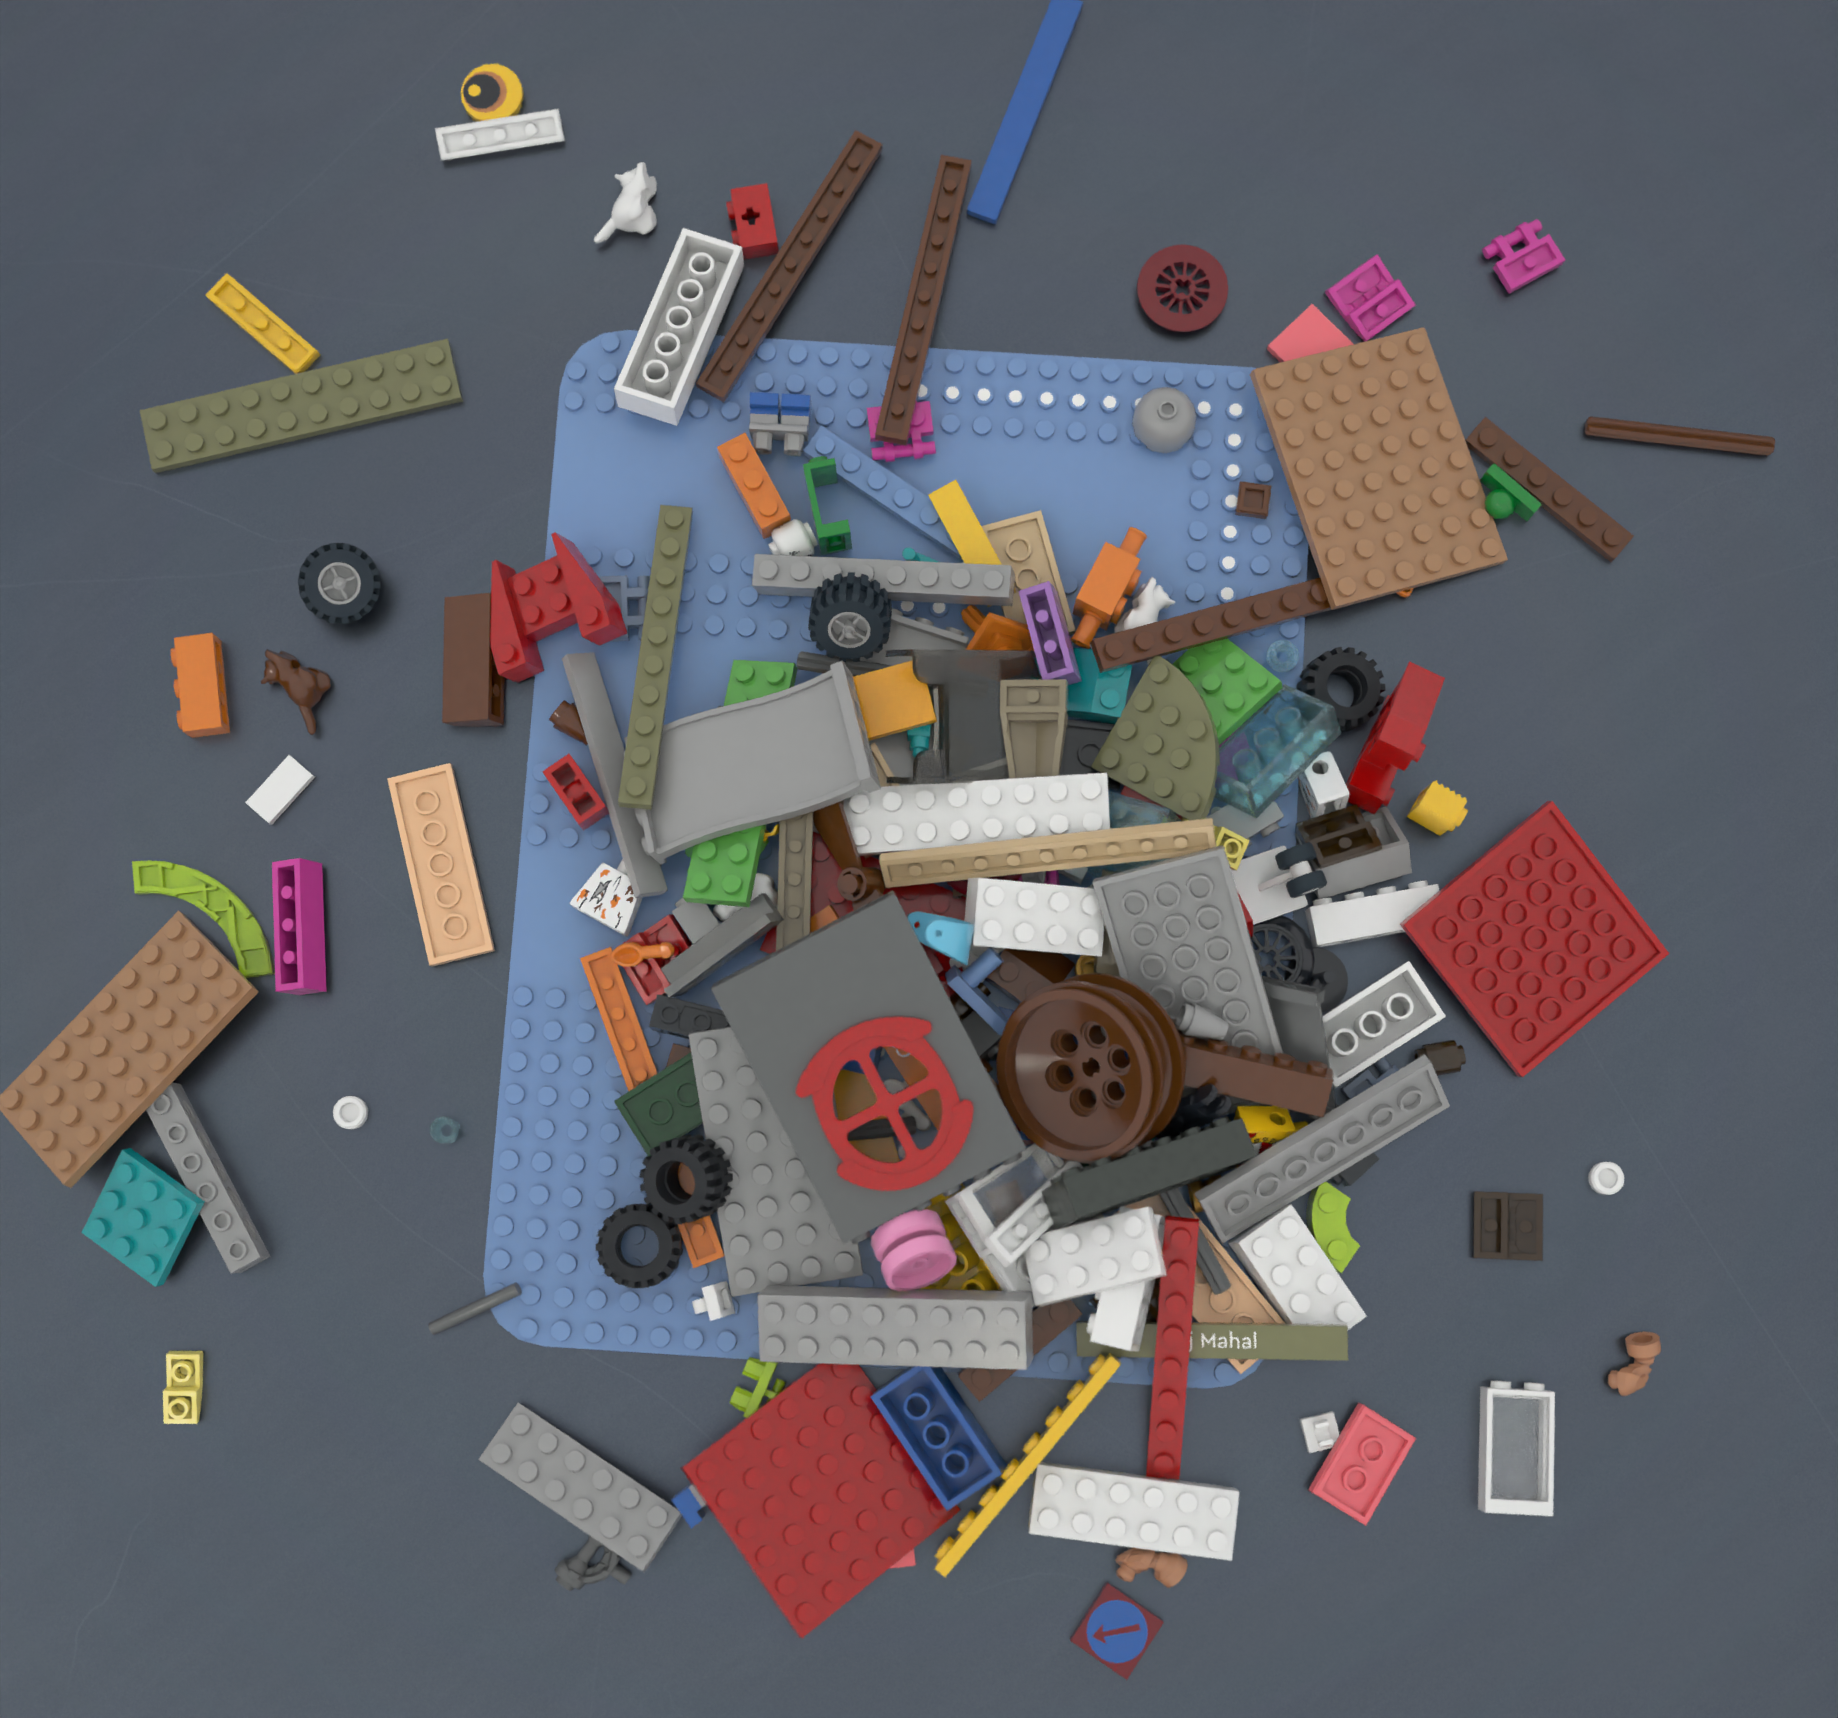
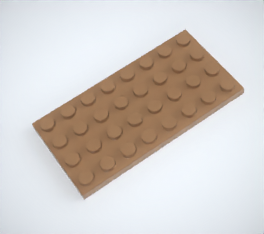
(125, 1048)

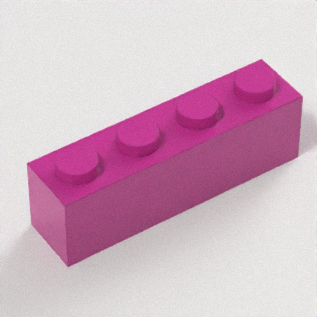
(299, 926)

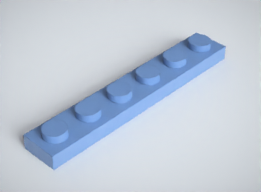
(881, 486)

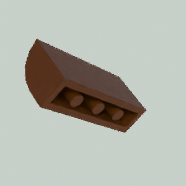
(470, 677)

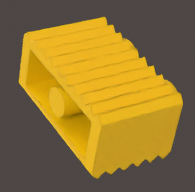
(1438, 809)

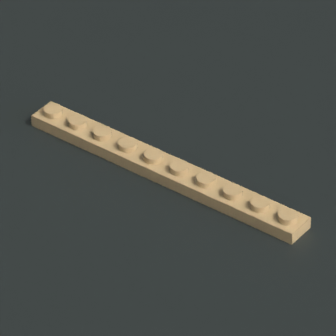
(1047, 853)

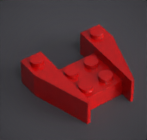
(545, 602)
(1394, 738)

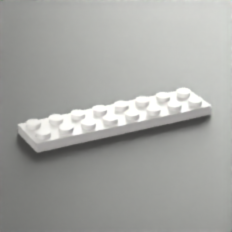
(976, 812)

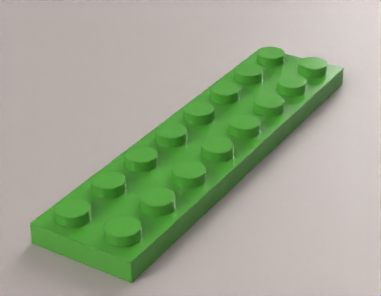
(726, 866)

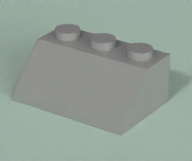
(1373, 867)

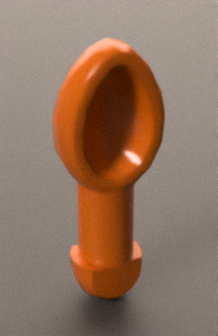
(632, 953)

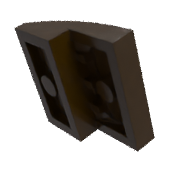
(1339, 836)
(1508, 1226)

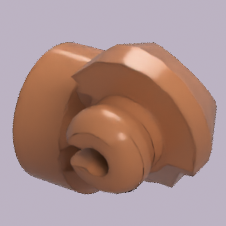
(1643, 1348)
(1167, 1566)

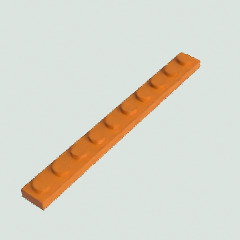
(637, 1067)

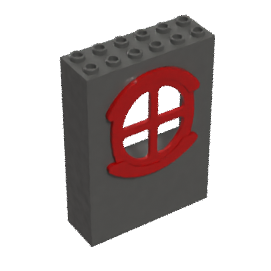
(832, 1003)

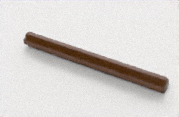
(1679, 435)

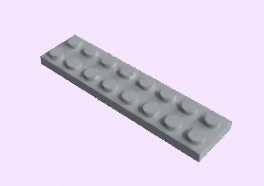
(1323, 1149)

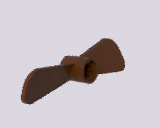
(855, 882)

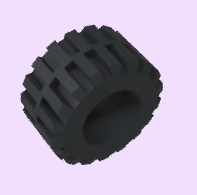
(1360, 675)
(663, 1185)
(610, 1247)

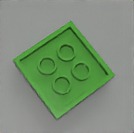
(1228, 682)

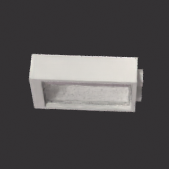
(995, 1197)
(1516, 1449)

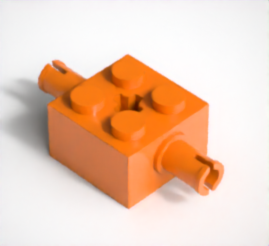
(1104, 589)

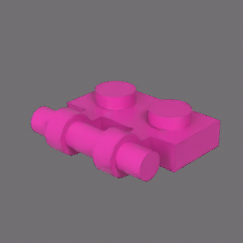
(1529, 262)
(920, 427)

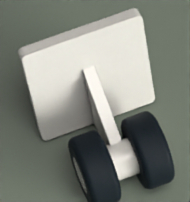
(1277, 881)

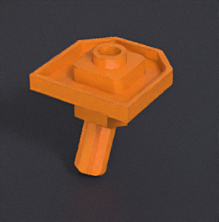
(996, 632)

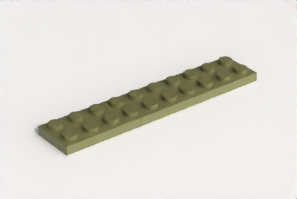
(301, 406)

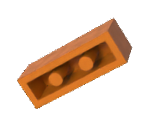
(753, 484)
(200, 685)

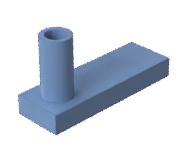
(966, 987)

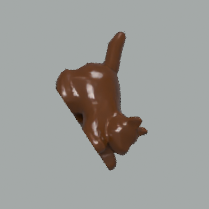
(301, 684)

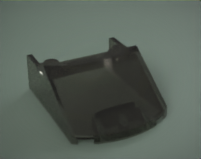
(967, 710)

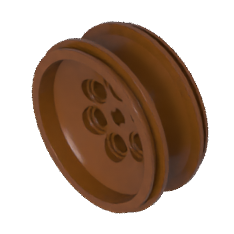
(1059, 1108)

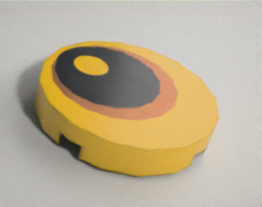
(492, 93)

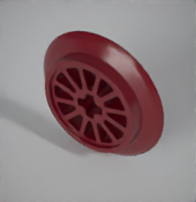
(1184, 257)

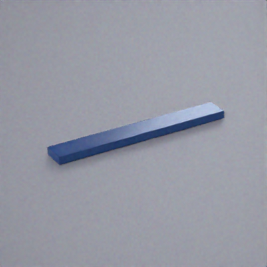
(1024, 109)

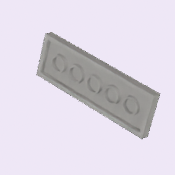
(581, 1487)

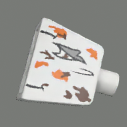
(1323, 786)
(609, 898)

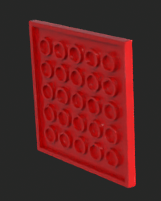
(1534, 938)
(817, 1493)

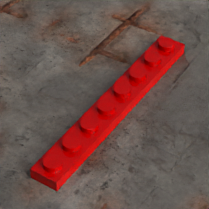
(1172, 1347)

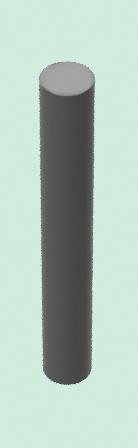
(475, 1308)

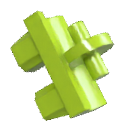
(763, 1373)

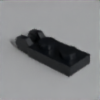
(1194, 1111)

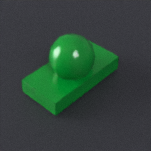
(1507, 496)

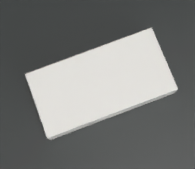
(280, 789)

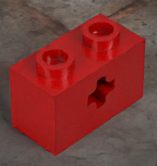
(755, 204)
(576, 792)

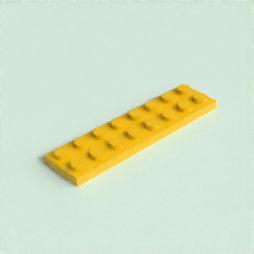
(1018, 1471)

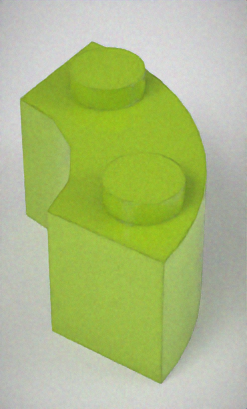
(1328, 1224)

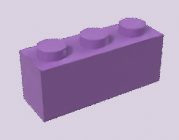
(1049, 633)

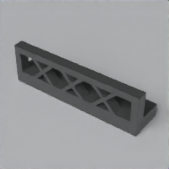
(720, 945)

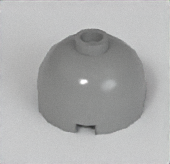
(1164, 419)

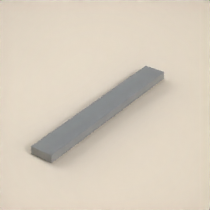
(608, 758)

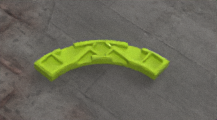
(218, 902)

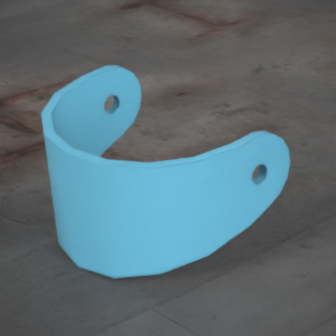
(944, 934)

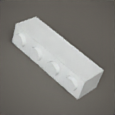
(1365, 916)

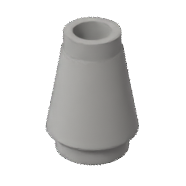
(1200, 1022)

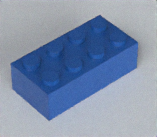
(939, 1433)

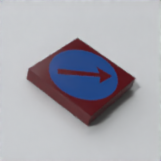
(1116, 1630)

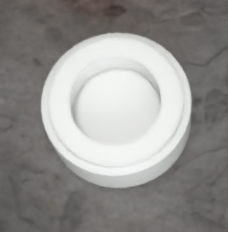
(350, 1112)
(1606, 1178)

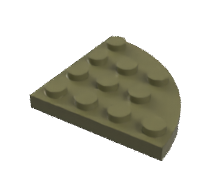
(1165, 743)

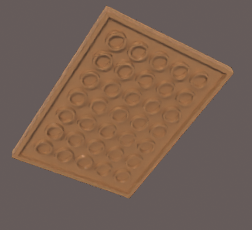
(1378, 467)

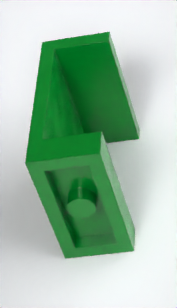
(831, 536)

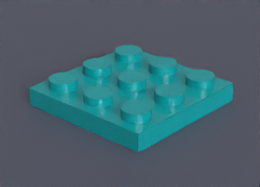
(143, 1217)

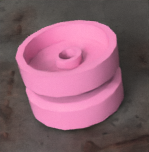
(913, 1250)

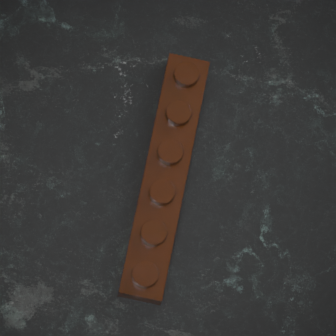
(1549, 489)

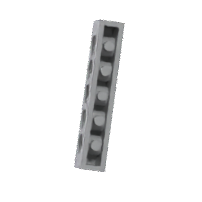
(207, 1178)

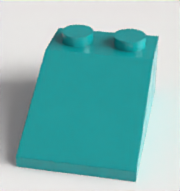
(1098, 695)

